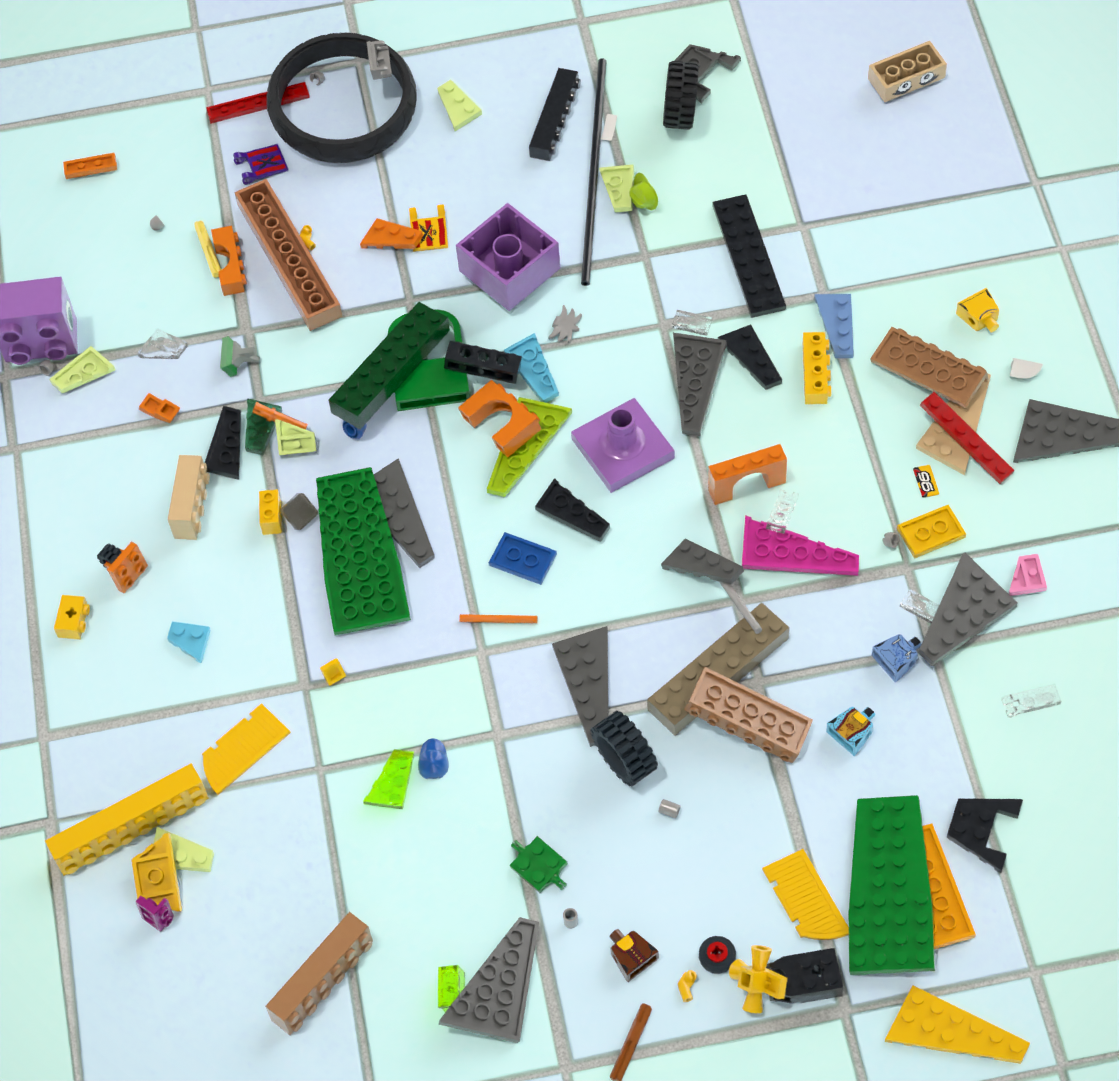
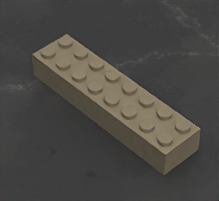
(731, 656)

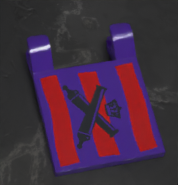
(262, 162)

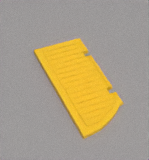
(242, 747)
(806, 898)

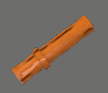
(272, 415)

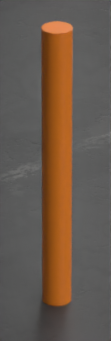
(498, 618)

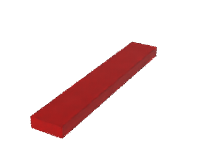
(254, 103)

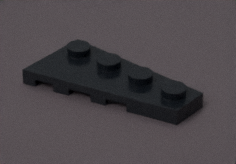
(752, 355)
(567, 509)

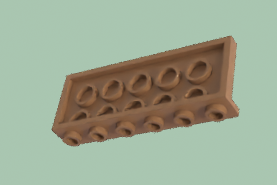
(929, 366)
(748, 715)

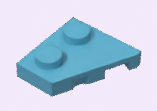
(189, 638)

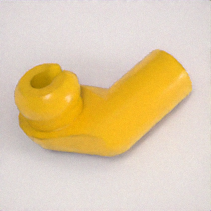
(305, 235)
(685, 984)

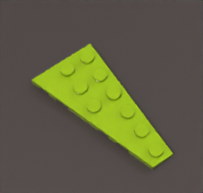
(510, 469)

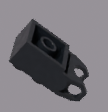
(802, 979)

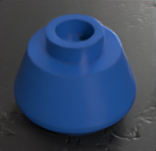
(352, 431)

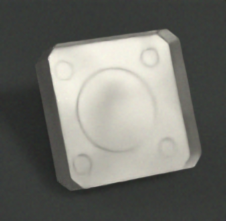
(299, 511)

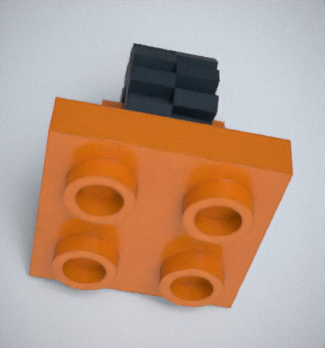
(123, 565)

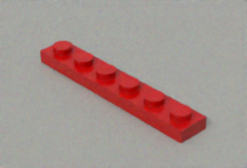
(967, 437)

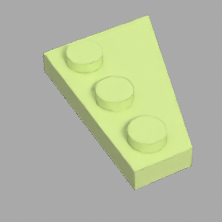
(458, 105)
(618, 183)
(187, 853)

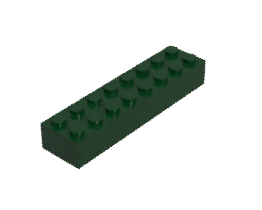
(389, 365)

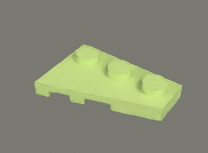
(82, 370)

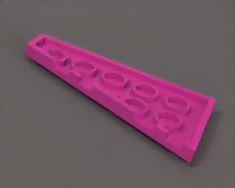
(792, 552)

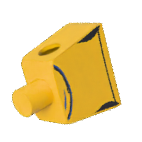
(979, 311)

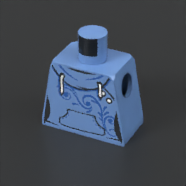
(896, 655)

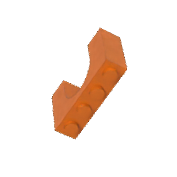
(493, 398)
(724, 475)

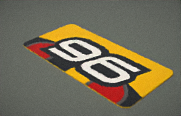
(926, 481)

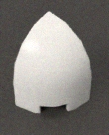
(1024, 368)

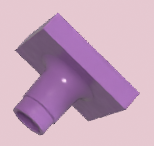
(622, 445)

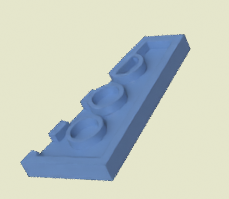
(837, 320)

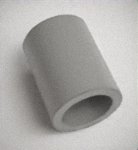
(669, 808)
(570, 912)

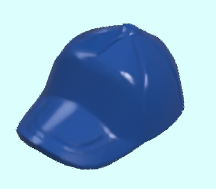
(433, 759)

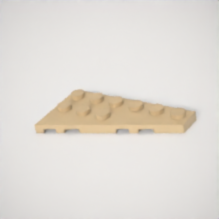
(941, 445)

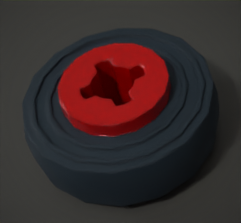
(717, 962)

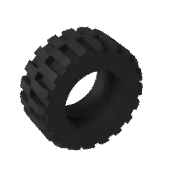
(680, 95)

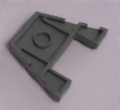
(706, 60)

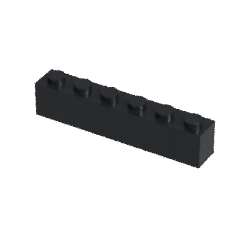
(554, 114)

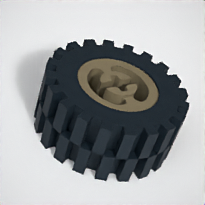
(624, 748)

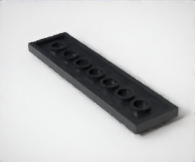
(749, 256)

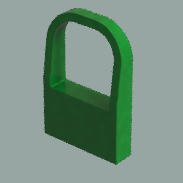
(431, 383)

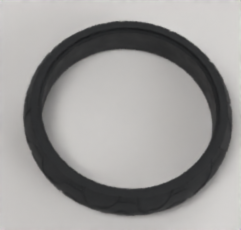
(338, 150)

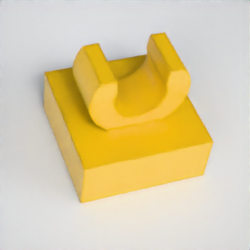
(332, 671)

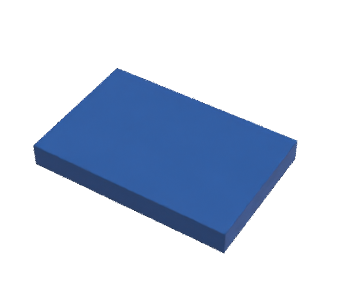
(522, 558)

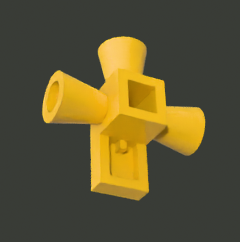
(757, 979)

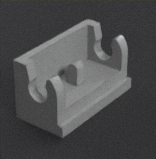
(379, 60)

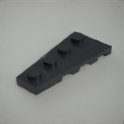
(224, 450)

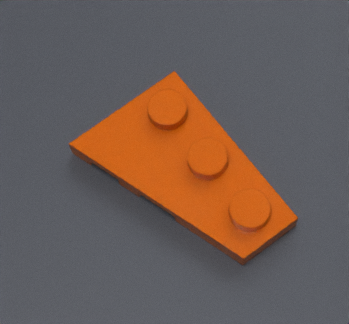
(386, 233)

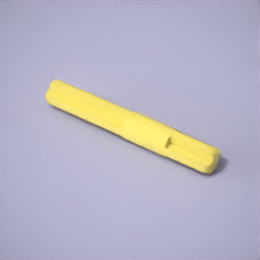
(207, 248)

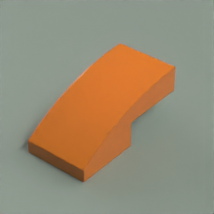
(159, 409)

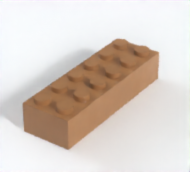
(319, 974)

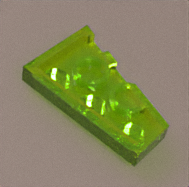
(393, 782)

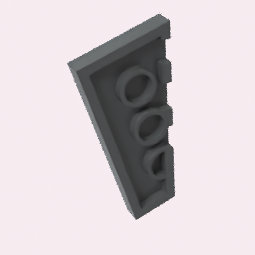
(702, 562)

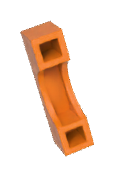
(231, 278)

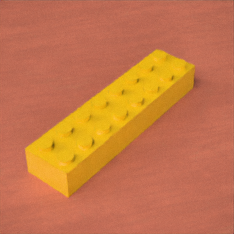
(127, 819)

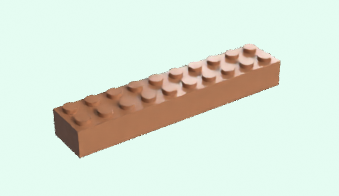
(288, 255)

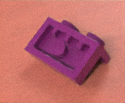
(156, 915)

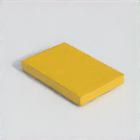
(931, 531)

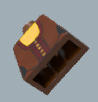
(632, 953)

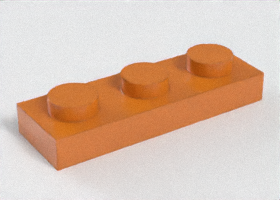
(90, 165)

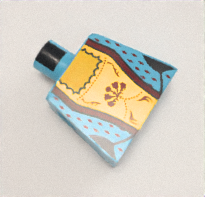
(851, 728)

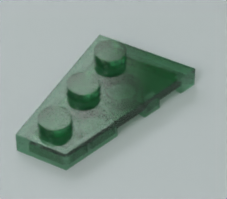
(258, 428)

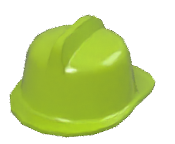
(643, 193)

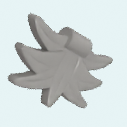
(565, 325)

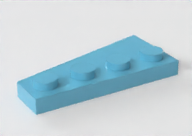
(534, 368)

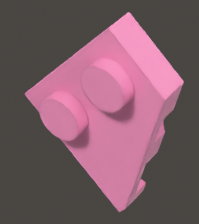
(1028, 576)

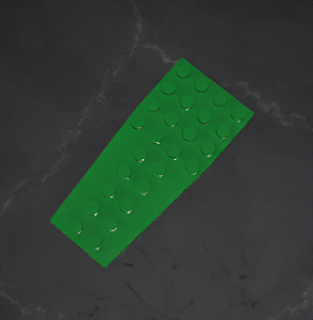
(358, 554)
(890, 889)

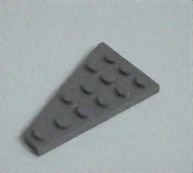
(1058, 430)
(966, 609)
(498, 992)

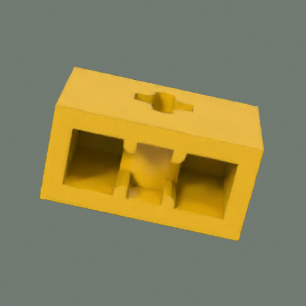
(269, 512)
(71, 617)

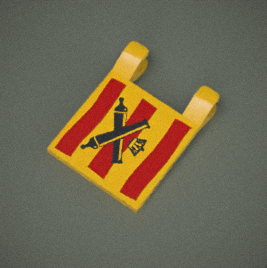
(433, 229)

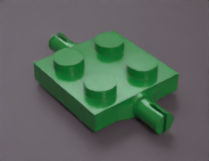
(538, 864)

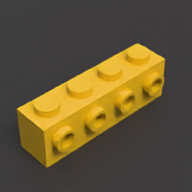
(815, 368)

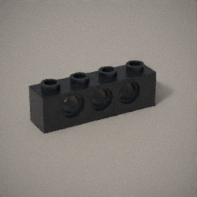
(482, 362)

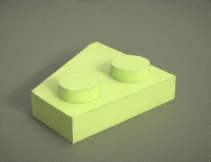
(294, 439)

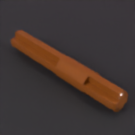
(631, 1042)

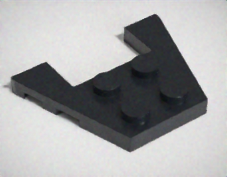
(973, 825)

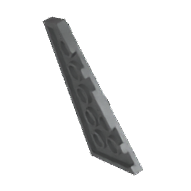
(697, 370)
(403, 514)
(585, 671)

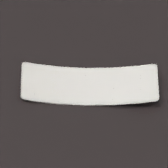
(609, 127)

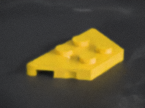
(156, 873)

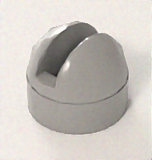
(317, 74)
(156, 223)
(46, 367)
(891, 539)

